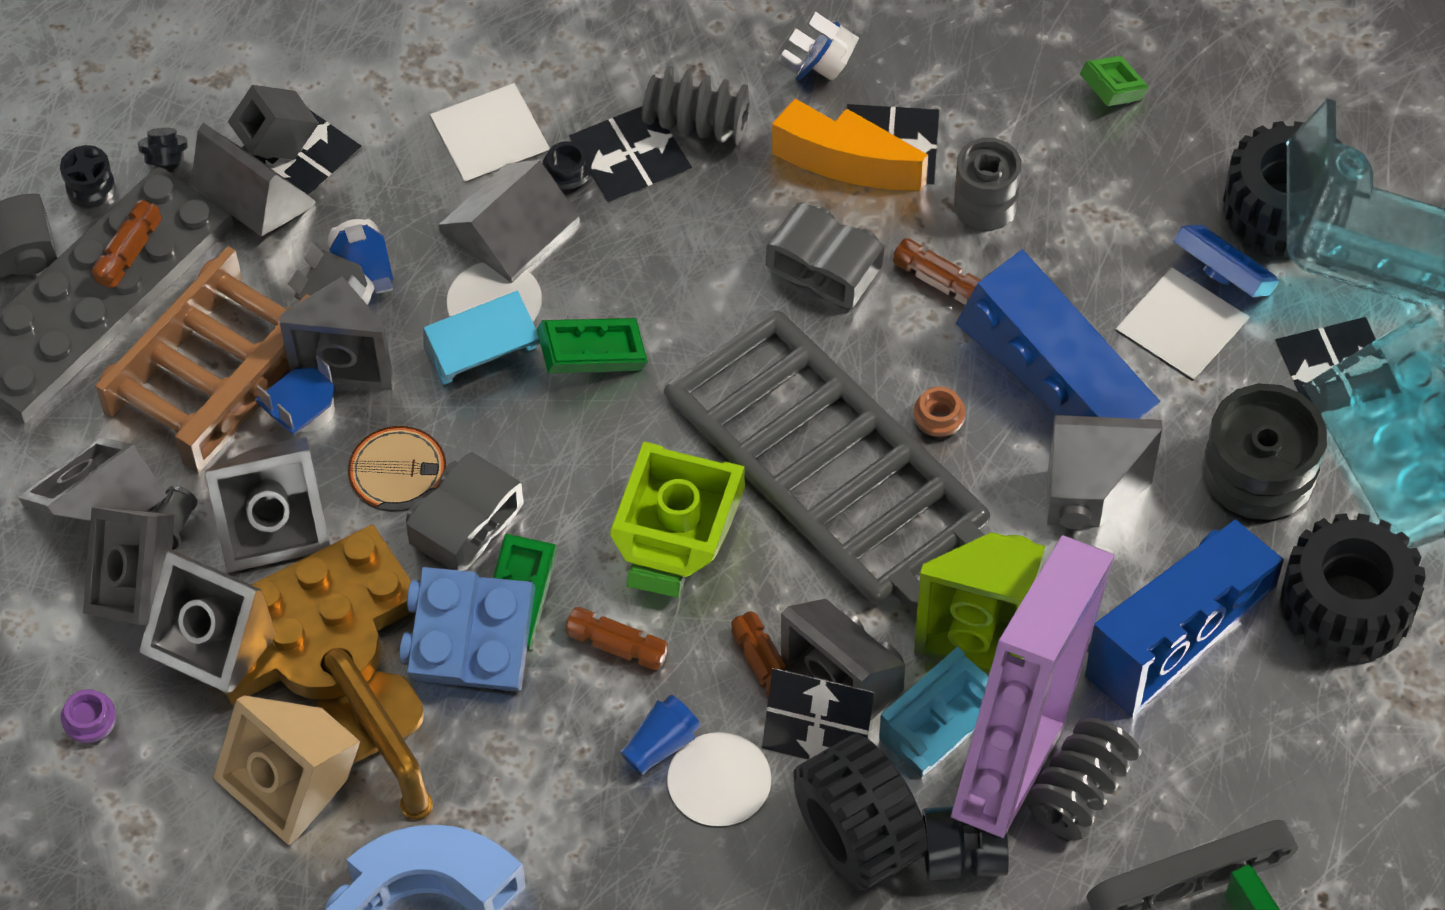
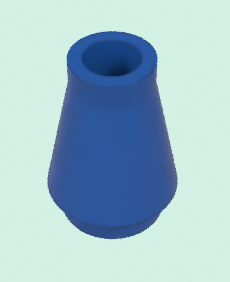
(661, 734)

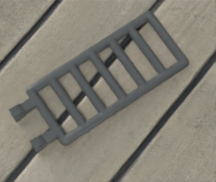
(900, 579)

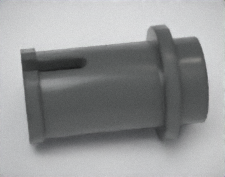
(181, 504)

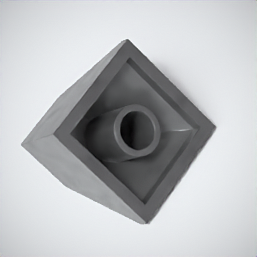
(1098, 467)
(100, 476)
(267, 505)

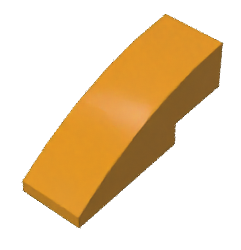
(847, 149)

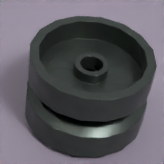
(1264, 451)

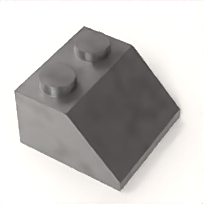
(835, 648)

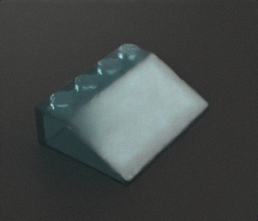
(1391, 423)

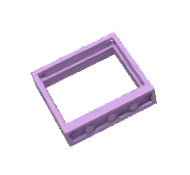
(1031, 697)

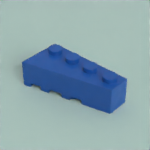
(1051, 345)
(1179, 615)

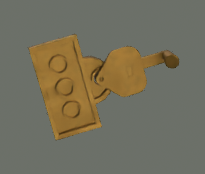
(329, 621)

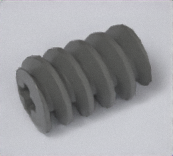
(696, 106)
(1080, 775)

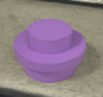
(88, 716)

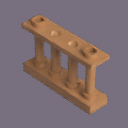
(231, 398)

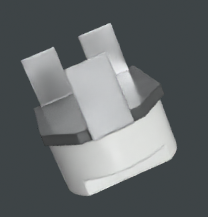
(325, 270)

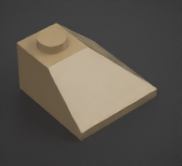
(284, 762)

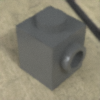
(273, 122)

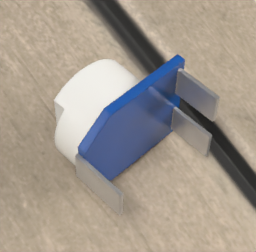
(825, 54)
(364, 245)
(301, 399)

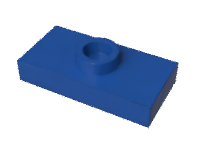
(1225, 261)

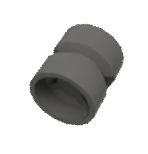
(987, 184)

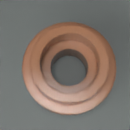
(939, 400)

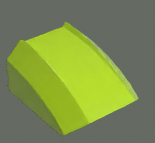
(676, 510)

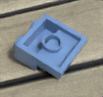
(468, 629)

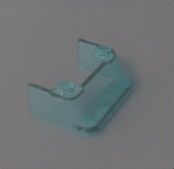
(1354, 230)

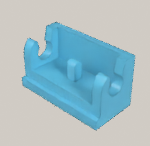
(479, 336)
(935, 713)

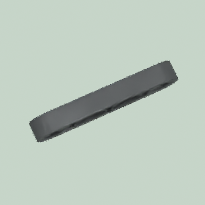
(1195, 869)

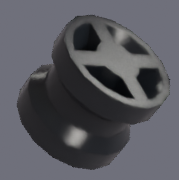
(93, 165)

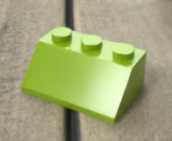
(973, 595)

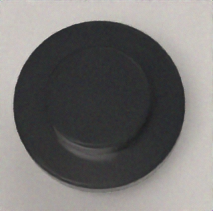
(163, 147)
(568, 164)

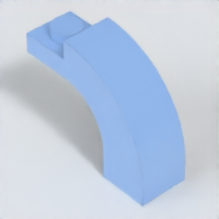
(430, 861)

